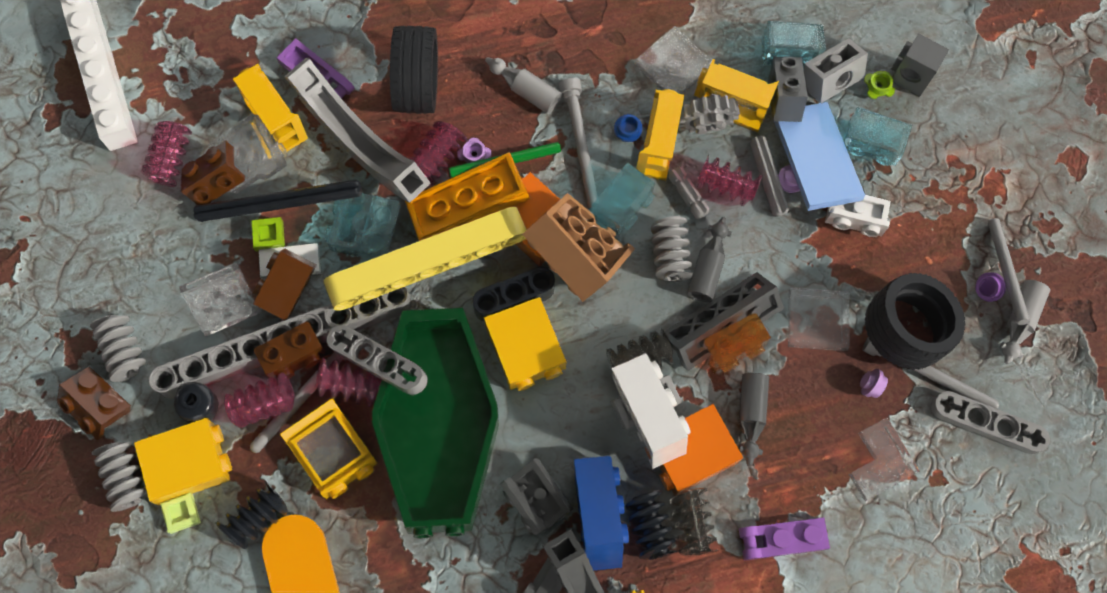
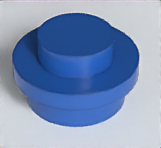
(628, 128)

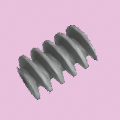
(669, 249)
(117, 347)
(119, 475)

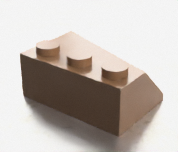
(577, 246)

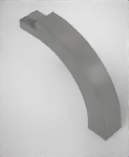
(358, 140)

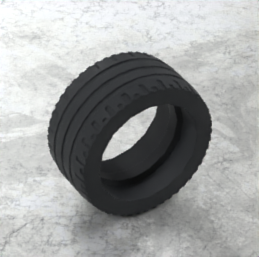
(413, 69)
(934, 302)

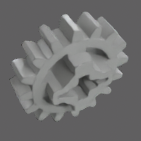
(708, 114)

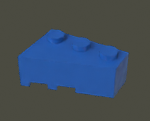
(600, 512)

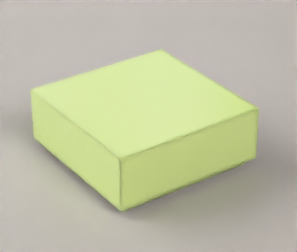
(180, 513)

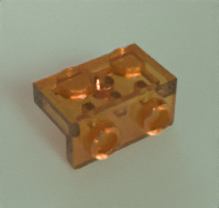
(736, 342)

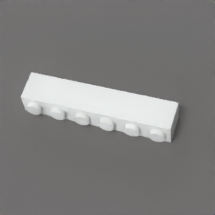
(99, 73)

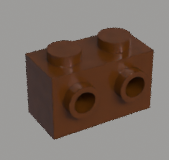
(284, 283)

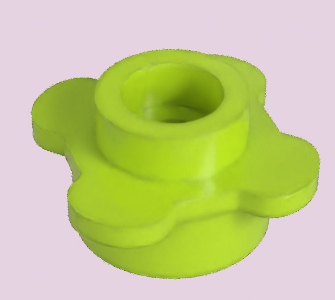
(883, 78)

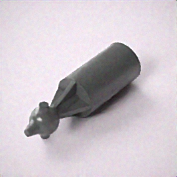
(709, 264)
(753, 412)

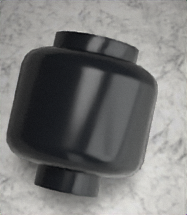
(195, 402)

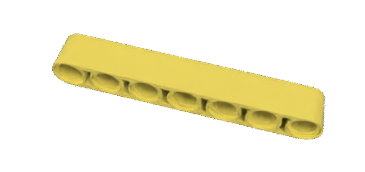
(425, 258)

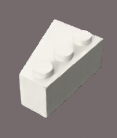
(652, 409)

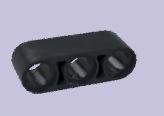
(523, 283)

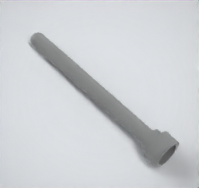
(571, 92)
(944, 379)
(300, 397)

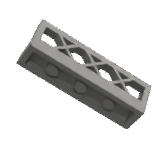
(763, 302)

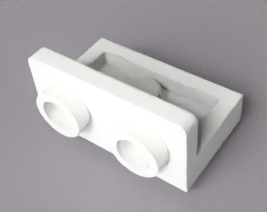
(864, 216)

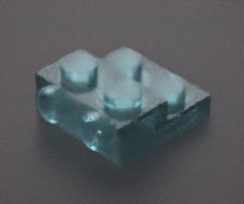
(363, 225)

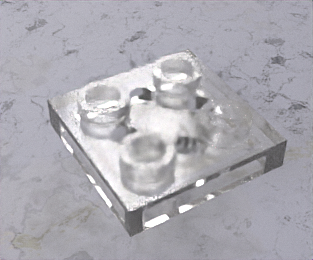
(217, 293)

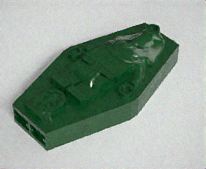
(445, 435)

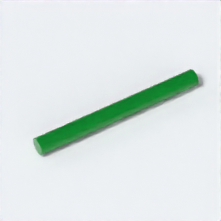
(518, 156)

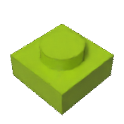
(268, 233)

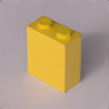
(525, 344)
(183, 460)

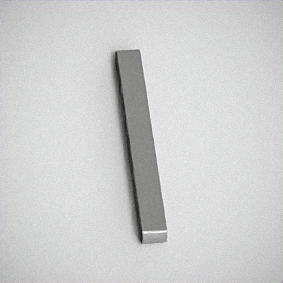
(239, 347)

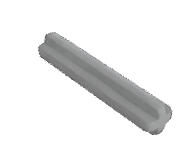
(770, 177)

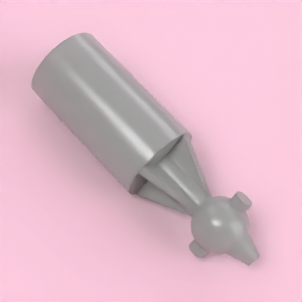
(527, 85)
(1035, 297)

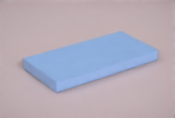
(820, 159)

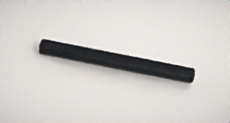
(278, 200)

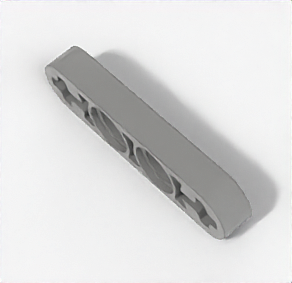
(377, 357)
(988, 427)

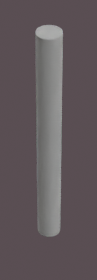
(1008, 272)

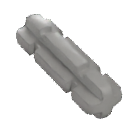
(688, 192)

